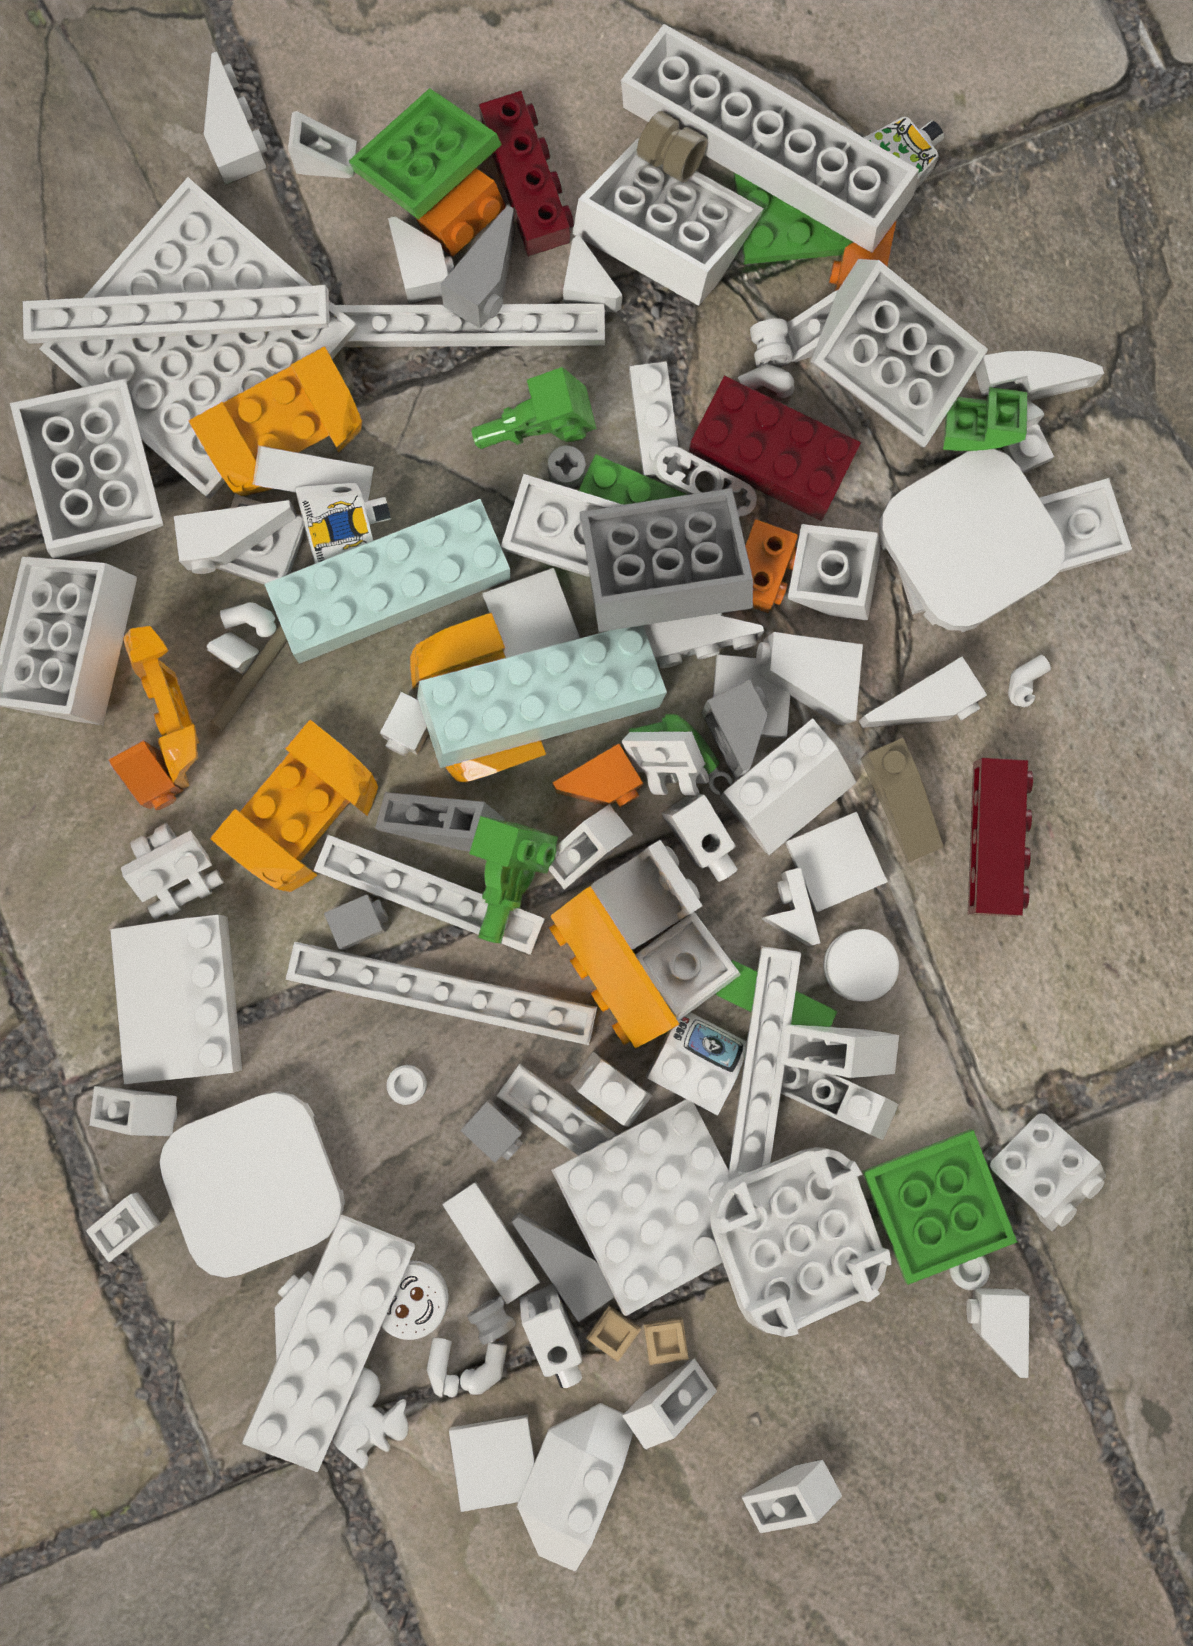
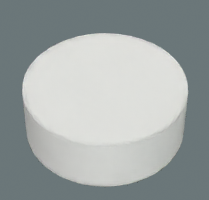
(406, 1084)
(971, 1274)

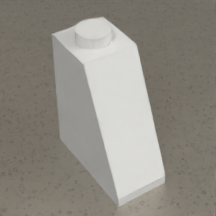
(815, 672)
(840, 1050)

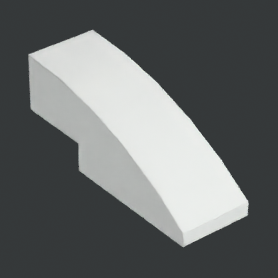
(1036, 373)

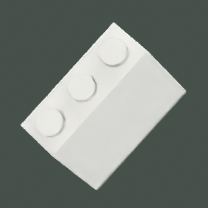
(789, 787)

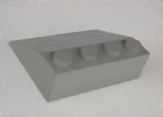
(666, 560)

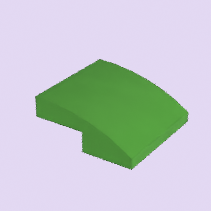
(986, 423)

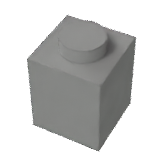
(356, 921)
(493, 1132)

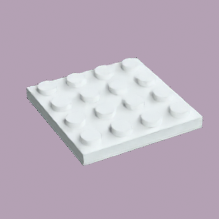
(648, 1204)

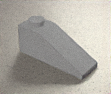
(479, 279)
(433, 819)
(567, 1266)

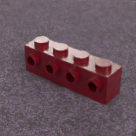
(526, 175)
(999, 837)

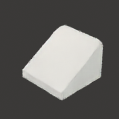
(233, 652)

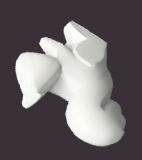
(364, 1425)

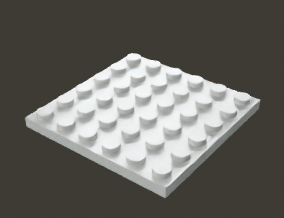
(173, 378)

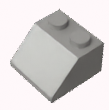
(737, 724)

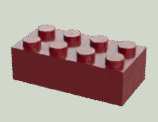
(773, 448)

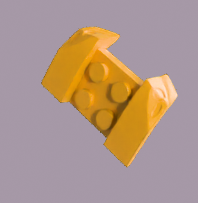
(278, 413)
(458, 649)
(161, 683)
(296, 808)

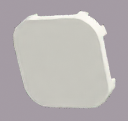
(971, 539)
(251, 1184)
(798, 1240)

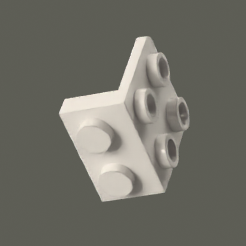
(647, 894)
(1049, 1171)

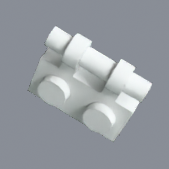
(168, 866)

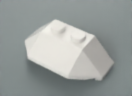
(574, 1483)

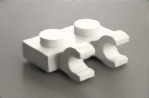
(666, 759)

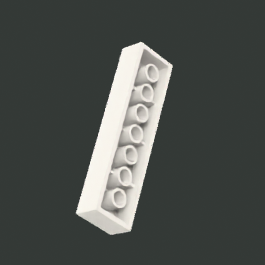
(772, 138)

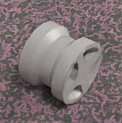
(566, 474)
(491, 1320)

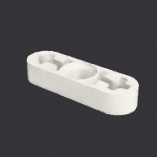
(684, 460)

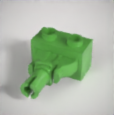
(556, 406)
(512, 858)

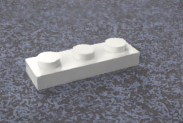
(653, 414)

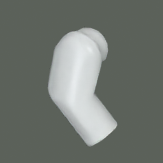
(771, 378)
(251, 614)
(1022, 680)
(437, 1369)
(489, 1373)

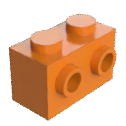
(463, 212)
(769, 554)

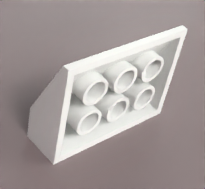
(665, 227)
(896, 350)
(86, 468)
(64, 638)
(176, 999)

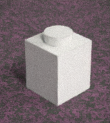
(405, 726)

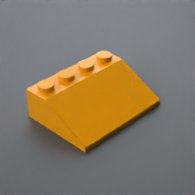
(613, 969)

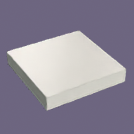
(270, 557)
(531, 613)
(736, 670)
(836, 861)
(687, 965)
(492, 1461)

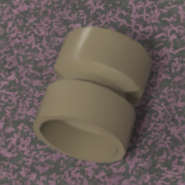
(669, 146)

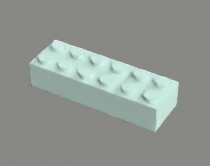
(388, 581)
(540, 694)

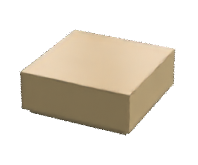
(613, 1332)
(666, 1340)

